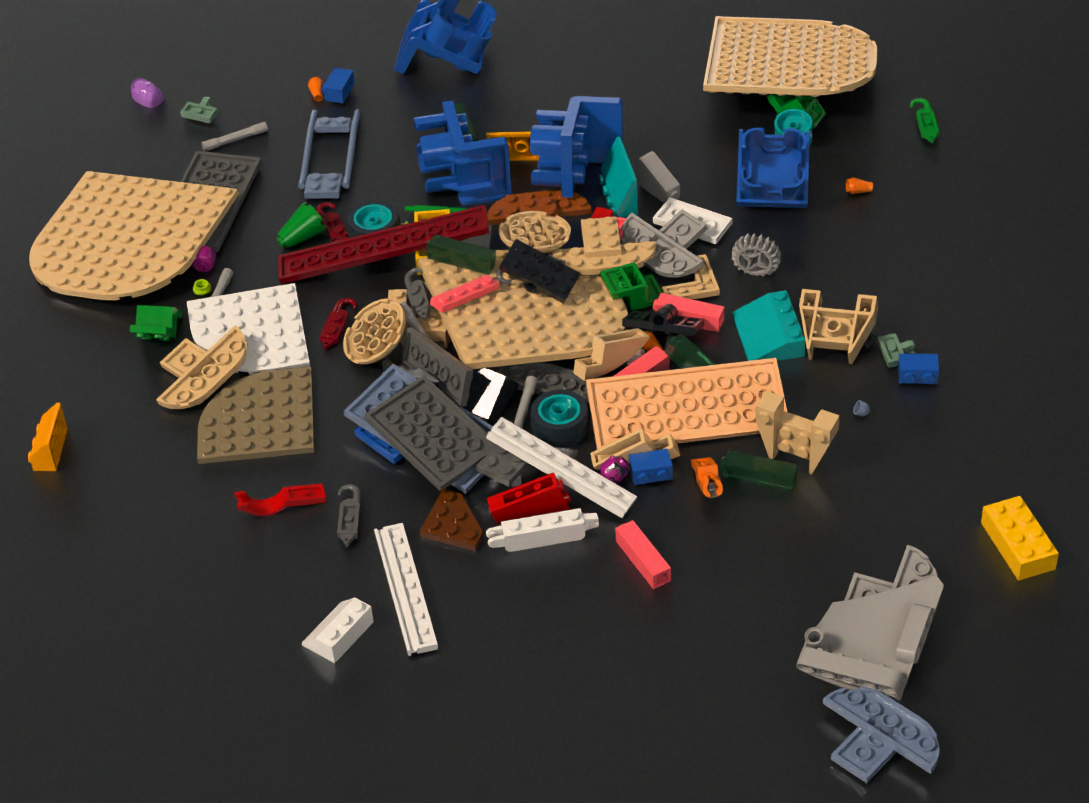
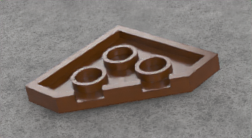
(452, 522)

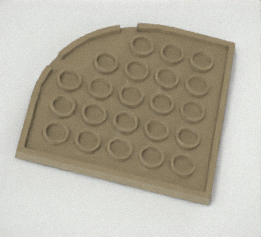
(259, 418)

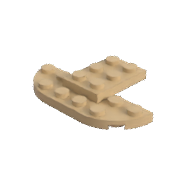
(603, 248)
(200, 370)

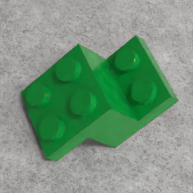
(804, 102)
(629, 283)
(156, 322)

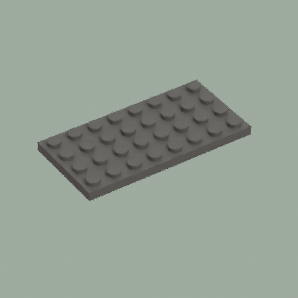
(223, 171)

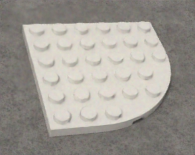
(267, 319)

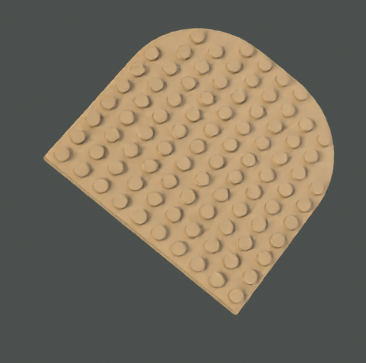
(787, 57)
(125, 235)
(523, 326)

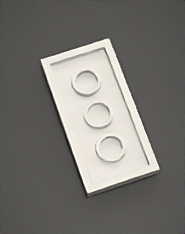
(716, 223)

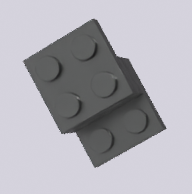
(506, 467)

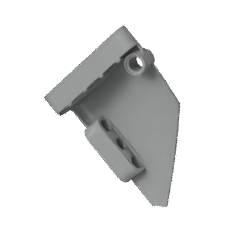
(872, 638)

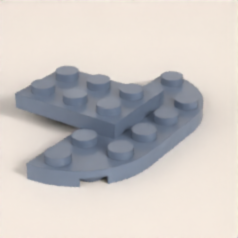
(881, 732)

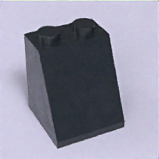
(489, 394)

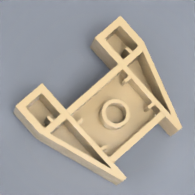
(433, 326)
(836, 327)
(794, 433)

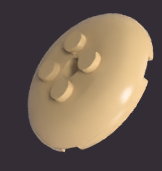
(535, 230)
(375, 332)

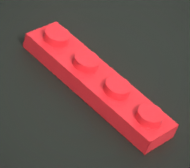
(464, 293)

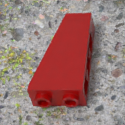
(530, 499)

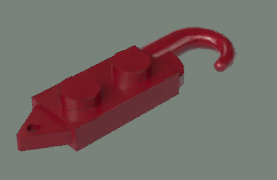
(334, 225)
(336, 323)

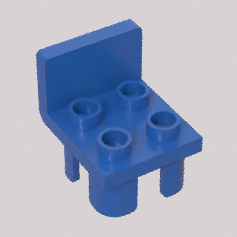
(447, 34)
(574, 139)
(477, 167)
(773, 169)

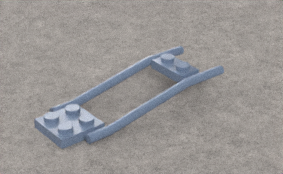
(328, 185)

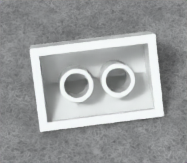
(340, 629)

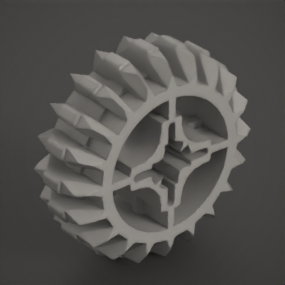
(756, 255)

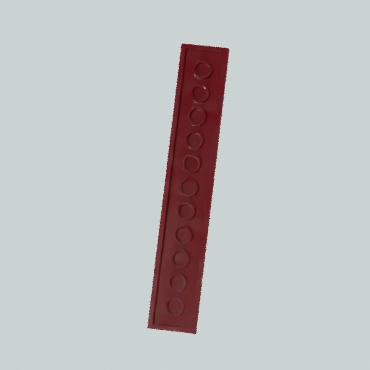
(381, 244)

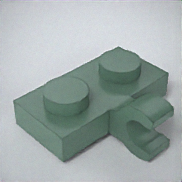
(201, 112)
(892, 348)

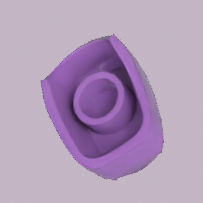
(146, 93)

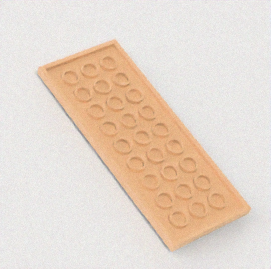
(683, 402)

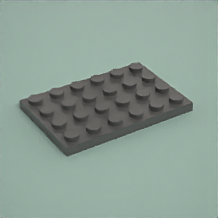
(431, 432)

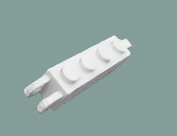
(542, 530)

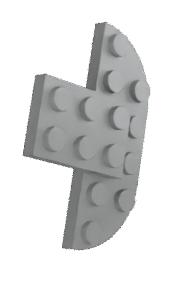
(671, 240)
(913, 568)

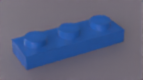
(378, 445)

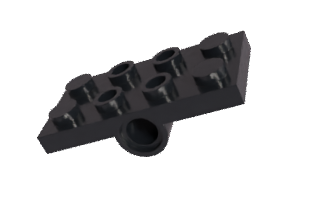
(539, 271)
(665, 320)

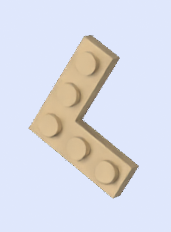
(703, 286)

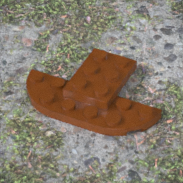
(546, 201)

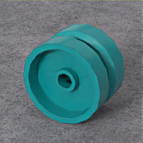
(793, 119)

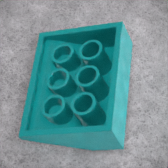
(619, 181)
(770, 328)

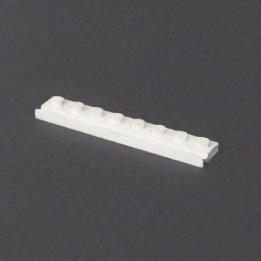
(569, 470)
(406, 589)

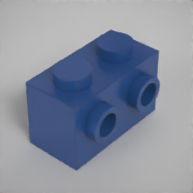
(338, 85)
(918, 368)
(650, 466)

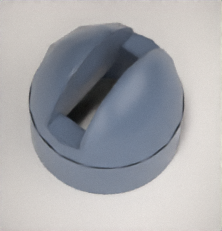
(861, 408)

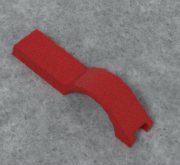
(286, 497)

